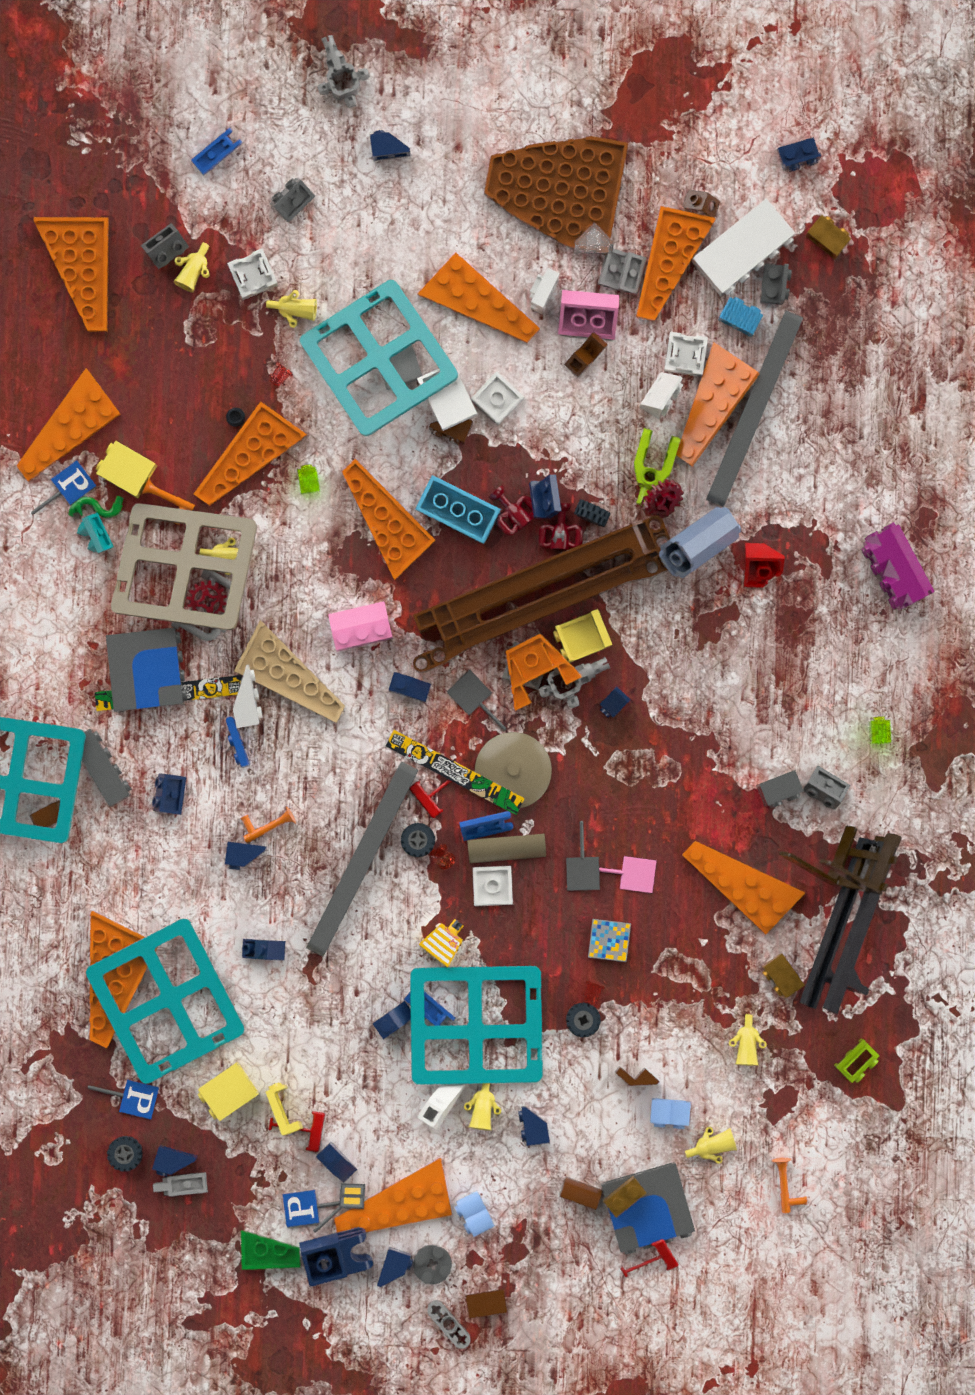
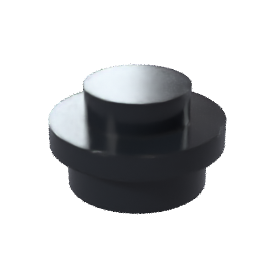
(235, 417)

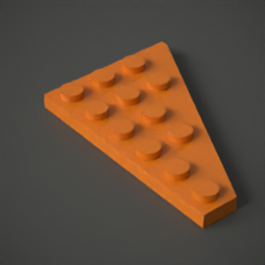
(81, 258)
(106, 939)

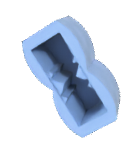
(670, 1112)
(474, 1213)

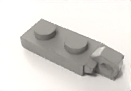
(182, 1184)

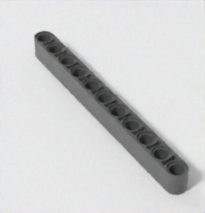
(754, 408)
(362, 859)

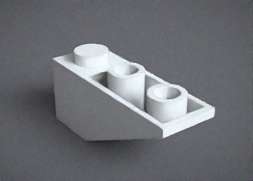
(245, 705)
(440, 1104)

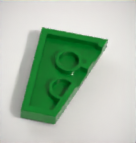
(267, 1253)

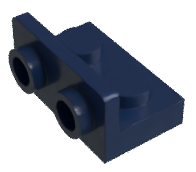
(799, 154)
(545, 497)
(169, 793)

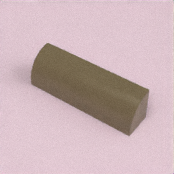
(507, 848)

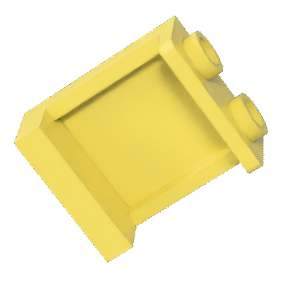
(126, 468)
(582, 636)
(227, 1092)
(278, 1110)

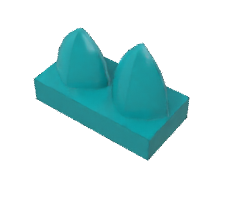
(93, 527)

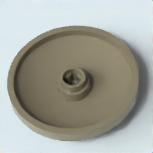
(516, 764)

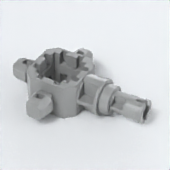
(337, 66)
(587, 671)

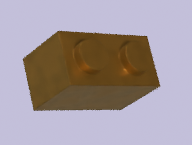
(828, 236)
(783, 976)
(624, 1196)

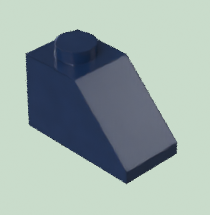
(387, 146)
(409, 687)
(614, 703)
(242, 854)
(393, 1020)
(171, 1160)
(336, 1162)
(394, 1266)

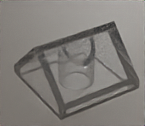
(593, 241)

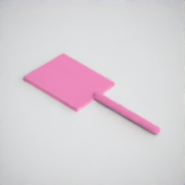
(636, 874)

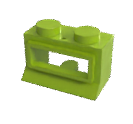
(851, 1056)

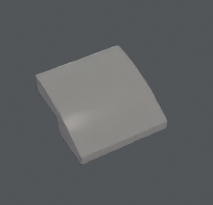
(622, 271)
(406, 366)

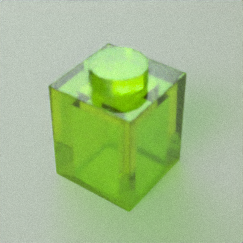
(879, 730)

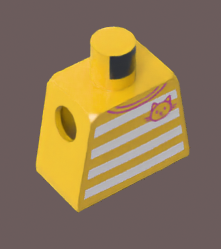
(443, 942)

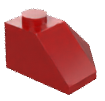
(761, 565)

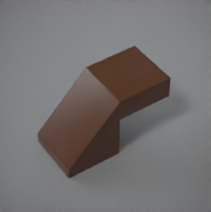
(586, 354)
(48, 815)
(642, 1078)

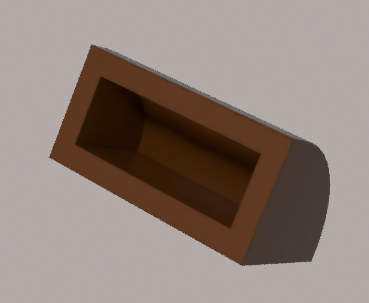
(580, 1193)
(486, 1303)

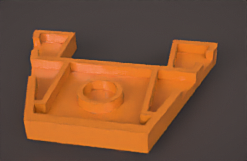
(532, 660)

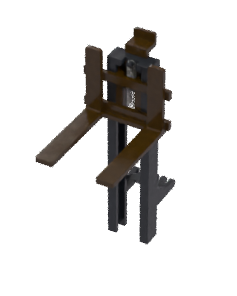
(865, 873)

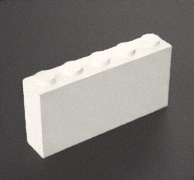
(744, 248)

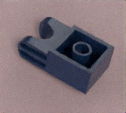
(337, 1254)

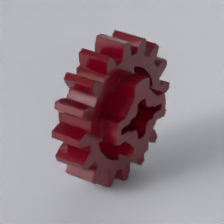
(663, 498)
(205, 592)

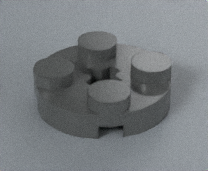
(422, 1259)

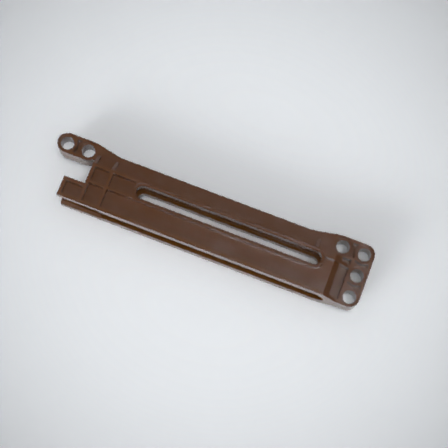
(460, 619)

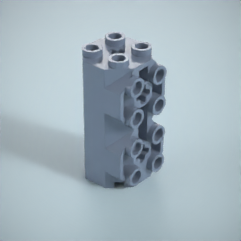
(700, 542)

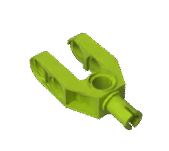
(641, 471)

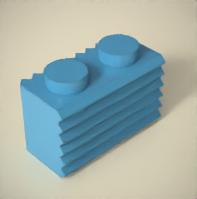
(741, 316)

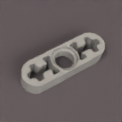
(462, 1332)

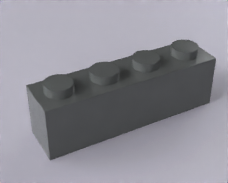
(103, 771)

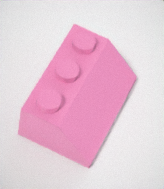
(588, 313)
(360, 626)

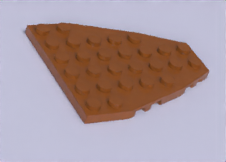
(560, 185)

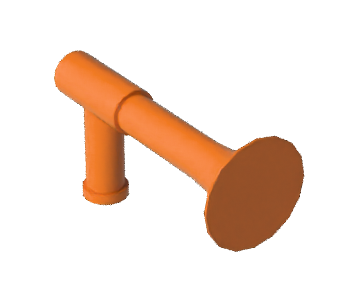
(181, 503)
(256, 833)
(785, 1201)

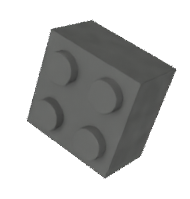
(780, 788)

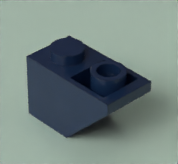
(263, 949)
(535, 1127)

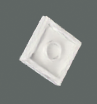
(497, 398)
(492, 886)

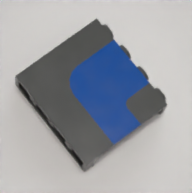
(145, 669)
(656, 1215)

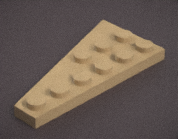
(285, 674)

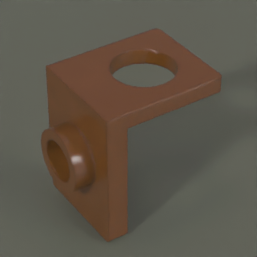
(700, 202)

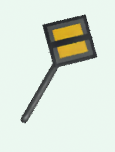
(351, 1197)

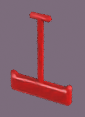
(425, 799)
(315, 1131)
(664, 1253)

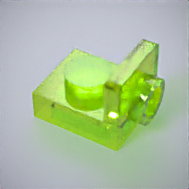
(308, 479)

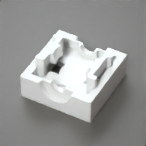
(255, 281)
(543, 290)
(686, 345)

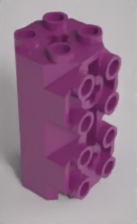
(897, 567)

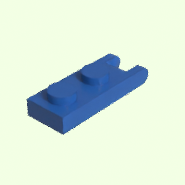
(215, 152)
(236, 741)
(486, 826)
(433, 1010)

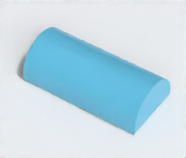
(458, 509)

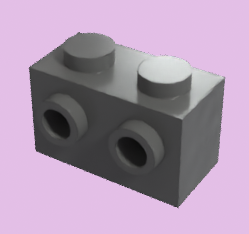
(165, 246)

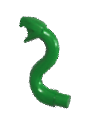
(114, 511)

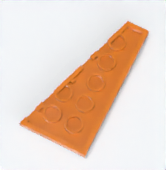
(673, 247)
(471, 295)
(719, 392)
(74, 421)
(254, 446)
(393, 528)
(751, 891)
(408, 1201)

